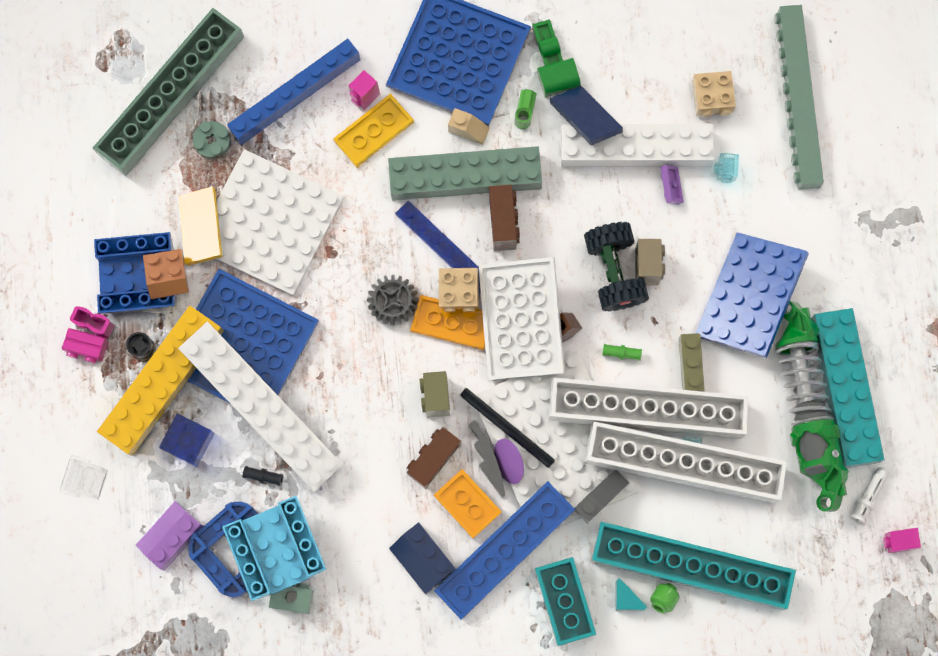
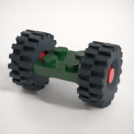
(607, 242)

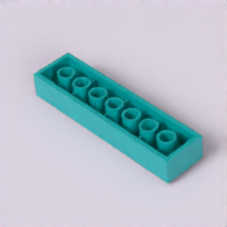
(848, 388)

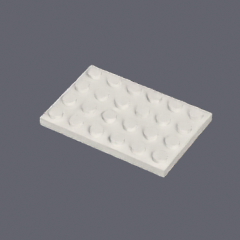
(521, 318)

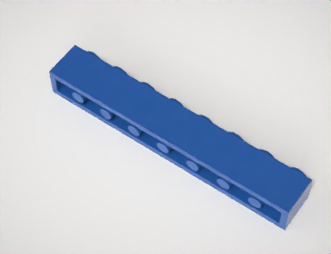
(294, 91)

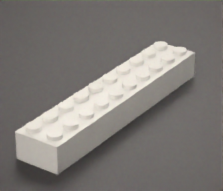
(260, 406)
(648, 408)
(685, 462)

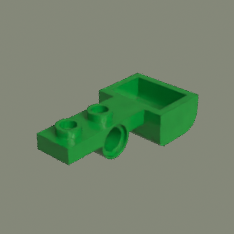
(556, 74)

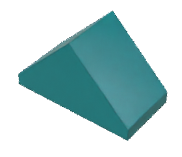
(626, 599)

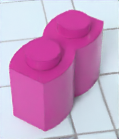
(92, 322)

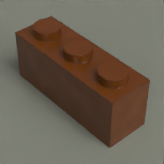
(433, 457)

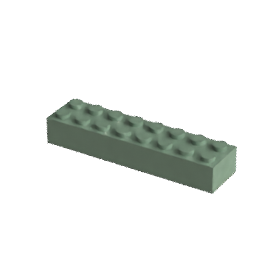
(464, 173)

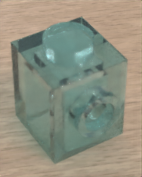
(727, 167)

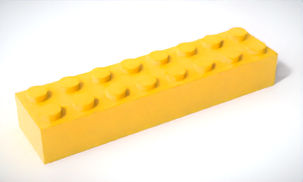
(154, 386)

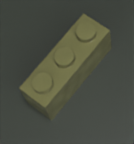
(691, 362)

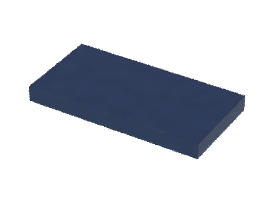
(586, 115)

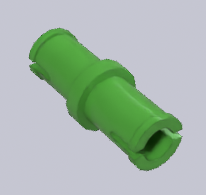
(622, 352)

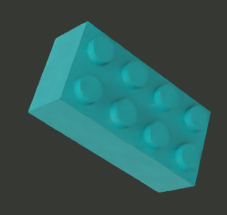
(565, 601)

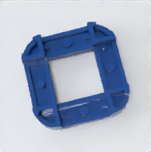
(204, 557)

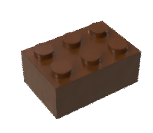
(504, 217)

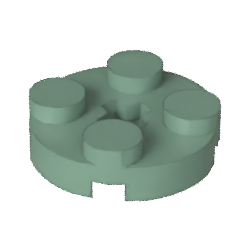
(216, 148)

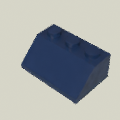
(422, 558)

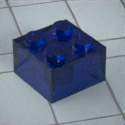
(186, 440)

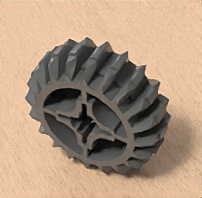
(389, 306)

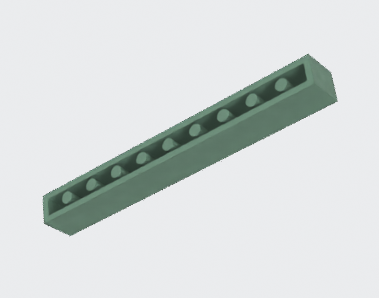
(800, 99)

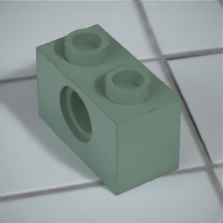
(301, 604)

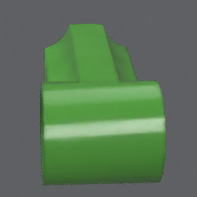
(525, 108)

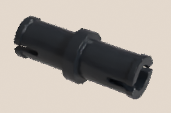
(262, 476)

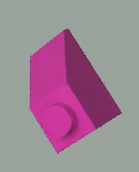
(902, 540)

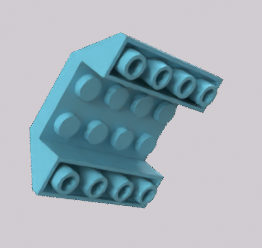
(274, 549)

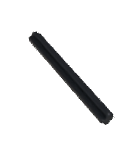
(507, 427)

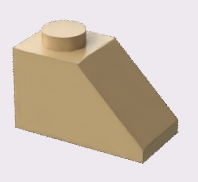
(467, 126)

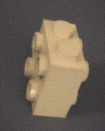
(713, 93)
(458, 289)

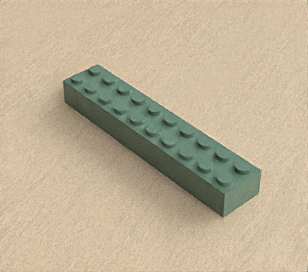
(168, 92)

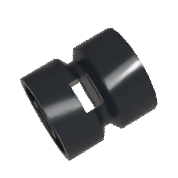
(140, 346)

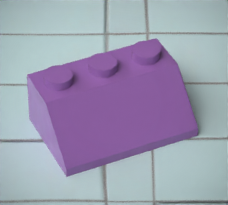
(168, 536)

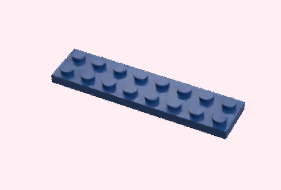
(504, 550)

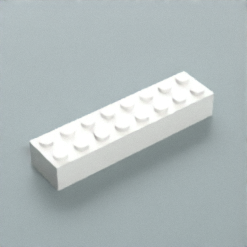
(641, 147)

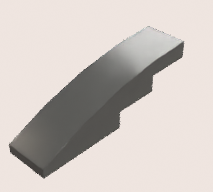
(489, 465)

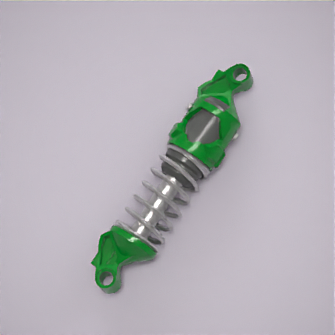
(813, 429)

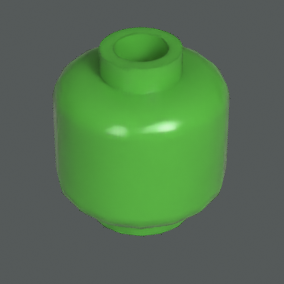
(664, 598)

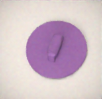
(509, 461)

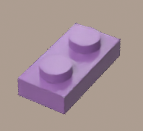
(671, 184)

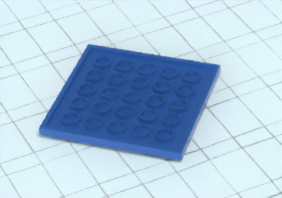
(458, 57)
(257, 327)

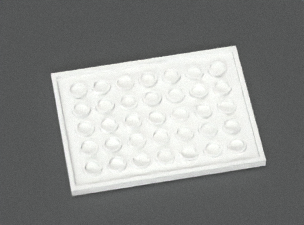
(526, 406)

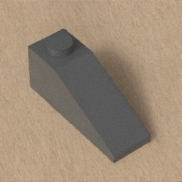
(601, 496)

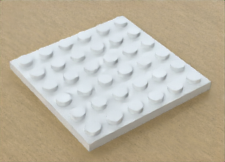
(273, 221)

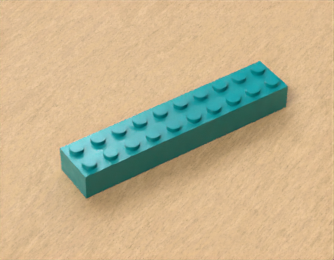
(693, 566)

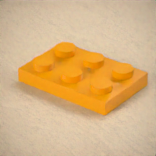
(467, 503)

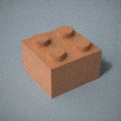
(165, 274)

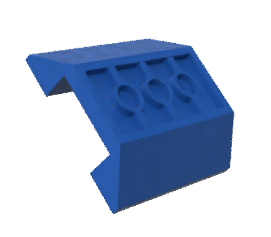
(123, 272)

